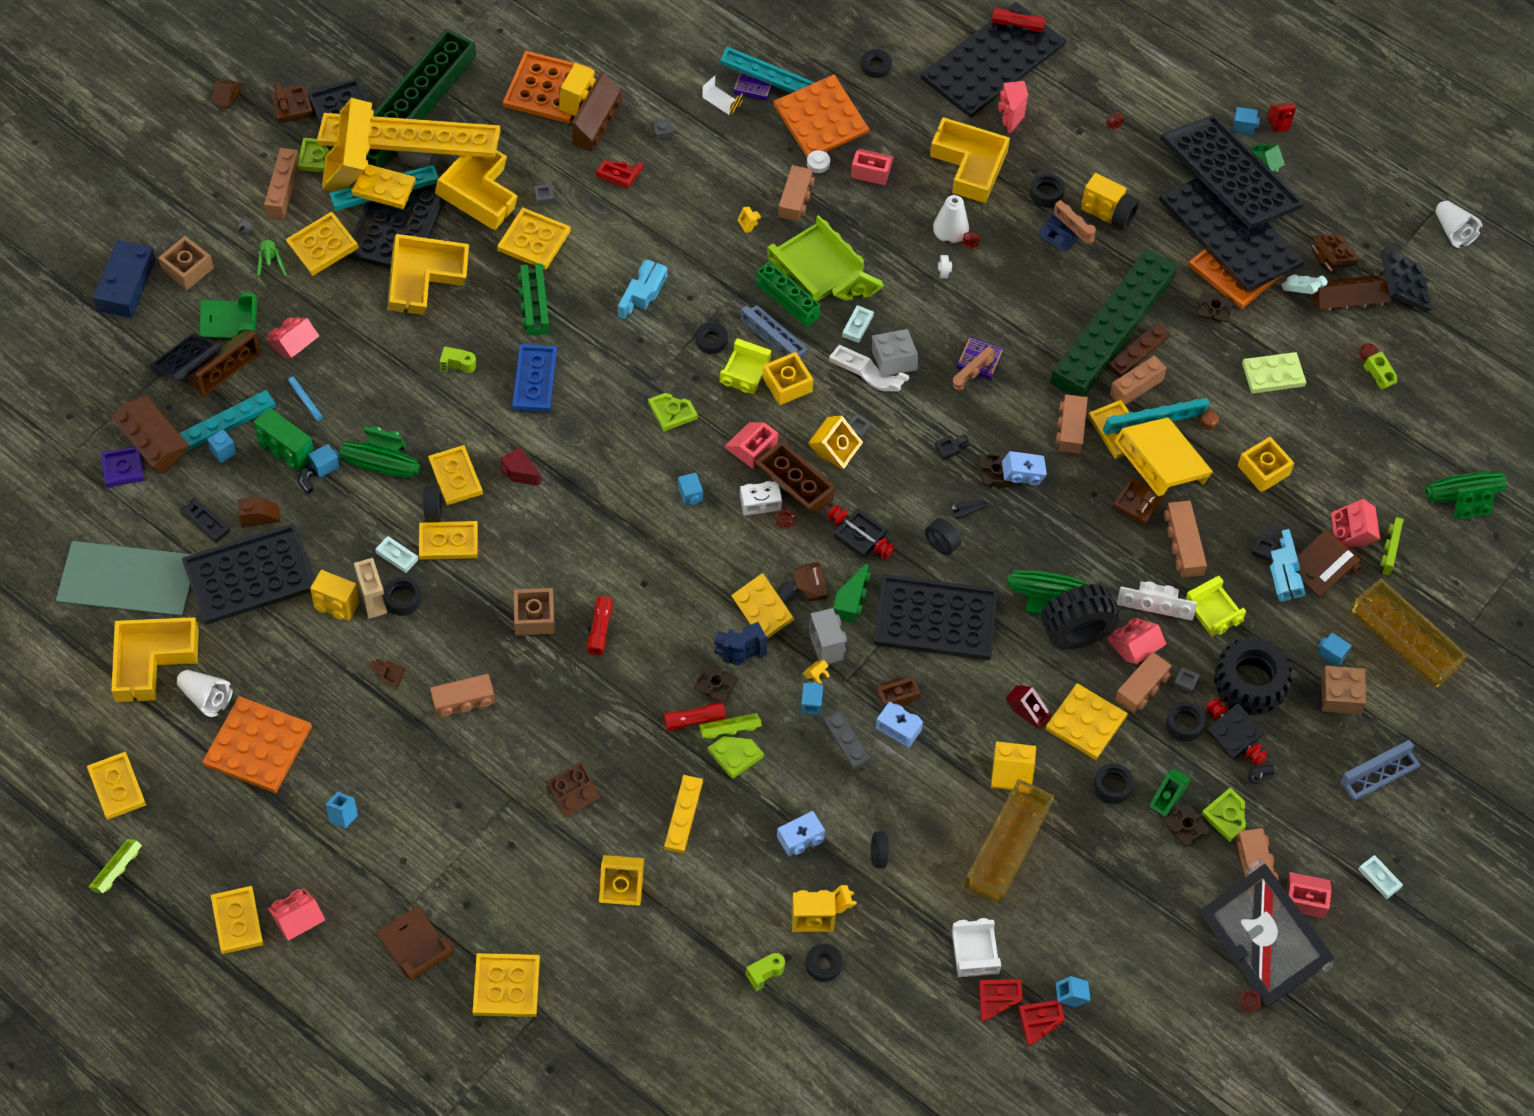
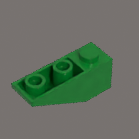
(849, 596)

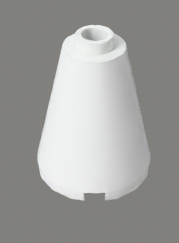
(952, 220)
(1458, 224)
(205, 691)

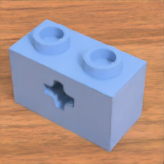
(1024, 468)
(899, 724)
(801, 834)

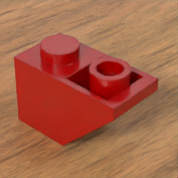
(1281, 116)

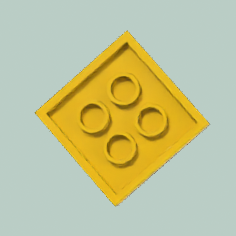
(533, 238)
(322, 243)
(1086, 721)
(506, 985)

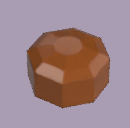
(1209, 419)

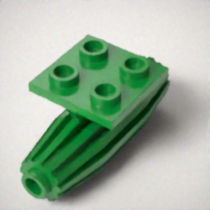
(380, 454)
(1470, 491)
(1040, 587)

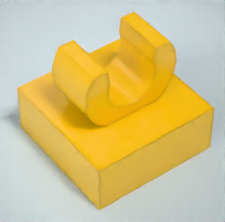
(748, 219)
(815, 670)
(843, 899)

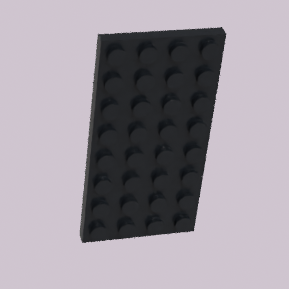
(989, 58)
(1232, 171)
(1246, 254)

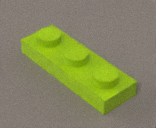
(1391, 546)
(730, 726)
(115, 866)

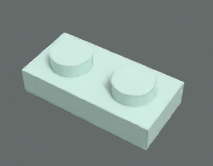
(857, 324)
(396, 554)
(1380, 877)

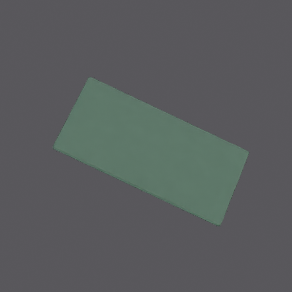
(124, 579)

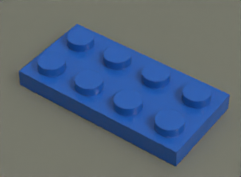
(534, 378)

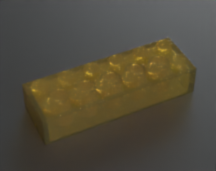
(1409, 633)
(1009, 841)

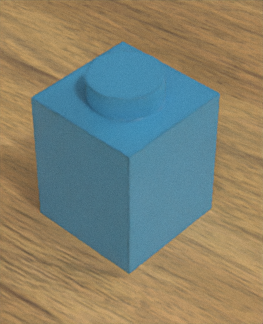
(1245, 120)
(221, 446)
(324, 460)
(690, 489)
(1334, 649)
(812, 698)
(341, 809)
(1072, 991)

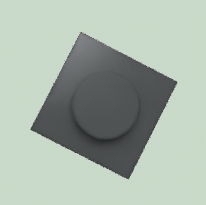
(662, 128)
(544, 194)
(859, 425)
(1186, 680)

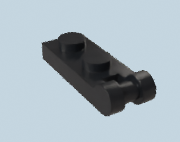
(205, 520)

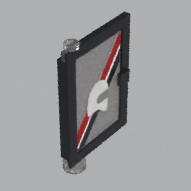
(1267, 934)

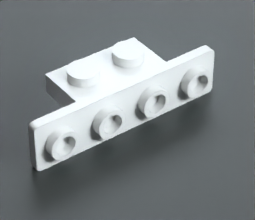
(1157, 600)

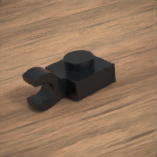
(950, 447)
(1265, 545)

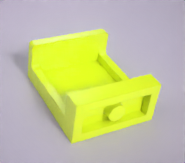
(745, 366)
(1215, 607)

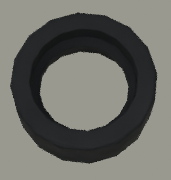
(1051, 180)
(1125, 211)
(432, 503)
(943, 536)
(401, 583)
(1181, 734)
(1112, 797)

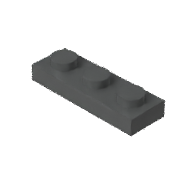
(847, 740)

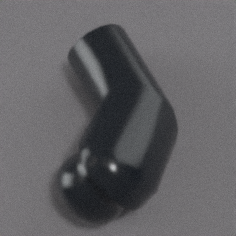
(303, 479)
(1258, 772)

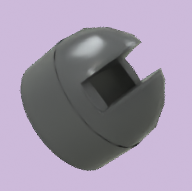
(245, 225)

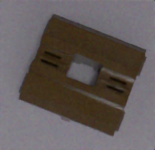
(1222, 304)
(989, 477)
(724, 679)
(1188, 815)

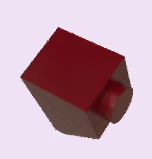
(520, 468)
(1028, 705)

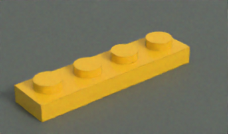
(683, 814)

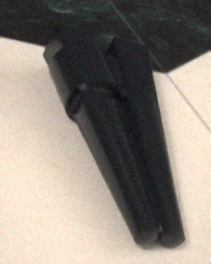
(967, 508)

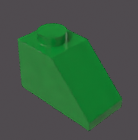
(1269, 155)
(1169, 792)

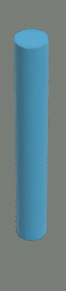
(305, 399)

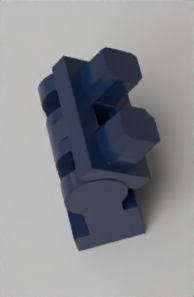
(1058, 233)
(740, 646)

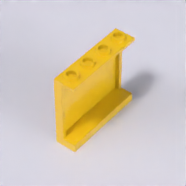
(1162, 455)

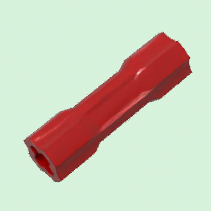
(1031, 22)
(599, 626)
(679, 719)

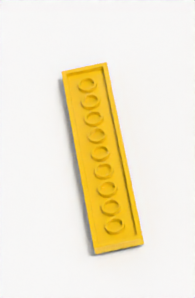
(421, 136)

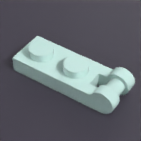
(1304, 284)

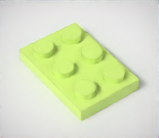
(1274, 372)

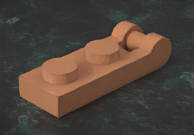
(1074, 222)
(973, 368)

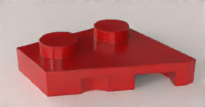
(619, 172)
(998, 996)
(1040, 1019)

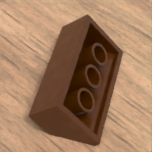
(596, 113)
(1352, 292)
(227, 362)
(151, 433)
(797, 477)

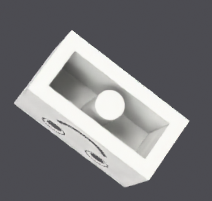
(760, 498)

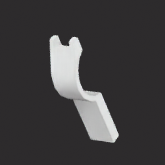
(866, 369)

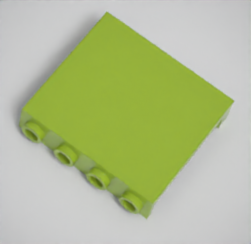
(816, 259)

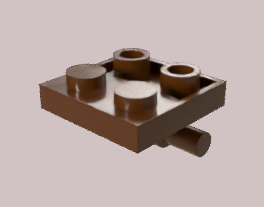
(290, 102)
(1333, 251)
(1137, 501)
(572, 789)

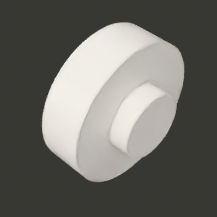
(818, 161)
(944, 266)

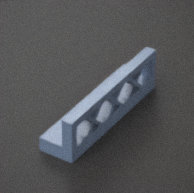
(770, 335)
(1379, 763)

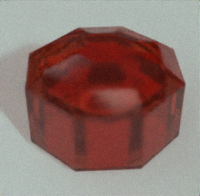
(1115, 120)
(971, 239)
(1367, 350)
(784, 518)
(1250, 1000)

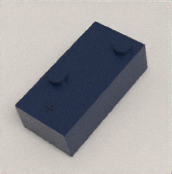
(124, 278)

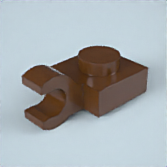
(389, 672)

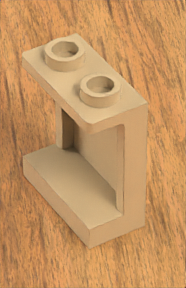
(370, 588)

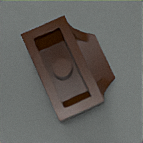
(811, 581)
(899, 691)

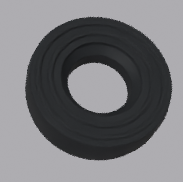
(876, 72)
(711, 327)
(879, 849)
(824, 950)

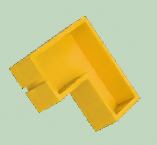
(977, 154)
(348, 156)
(472, 188)
(423, 261)
(143, 646)

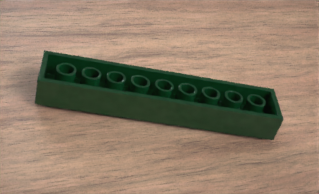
(425, 84)
(1113, 324)

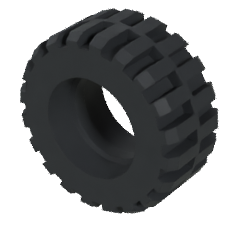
(1080, 616)
(1258, 654)

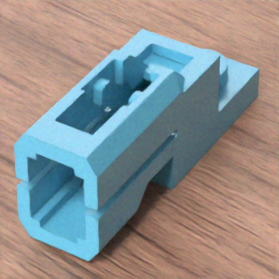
(645, 289)
(1286, 561)

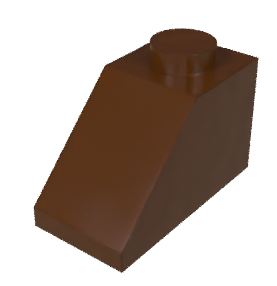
(225, 93)
(257, 511)

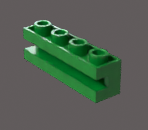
(787, 294)
(534, 300)

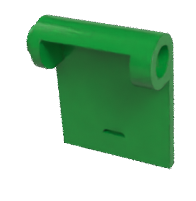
(228, 317)

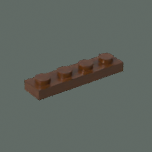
(1139, 350)

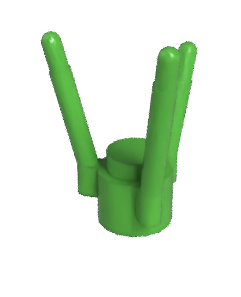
(268, 252)

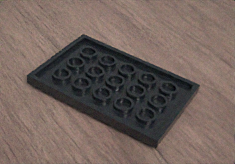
(381, 223)
(249, 573)
(936, 617)

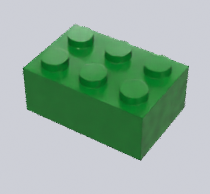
(283, 439)

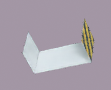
(720, 98)

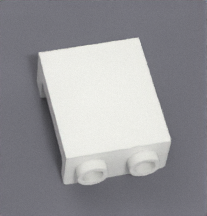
(975, 948)

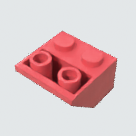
(1013, 104)
(871, 166)
(292, 336)
(752, 442)
(1356, 524)
(1137, 640)
(1309, 894)
(296, 913)

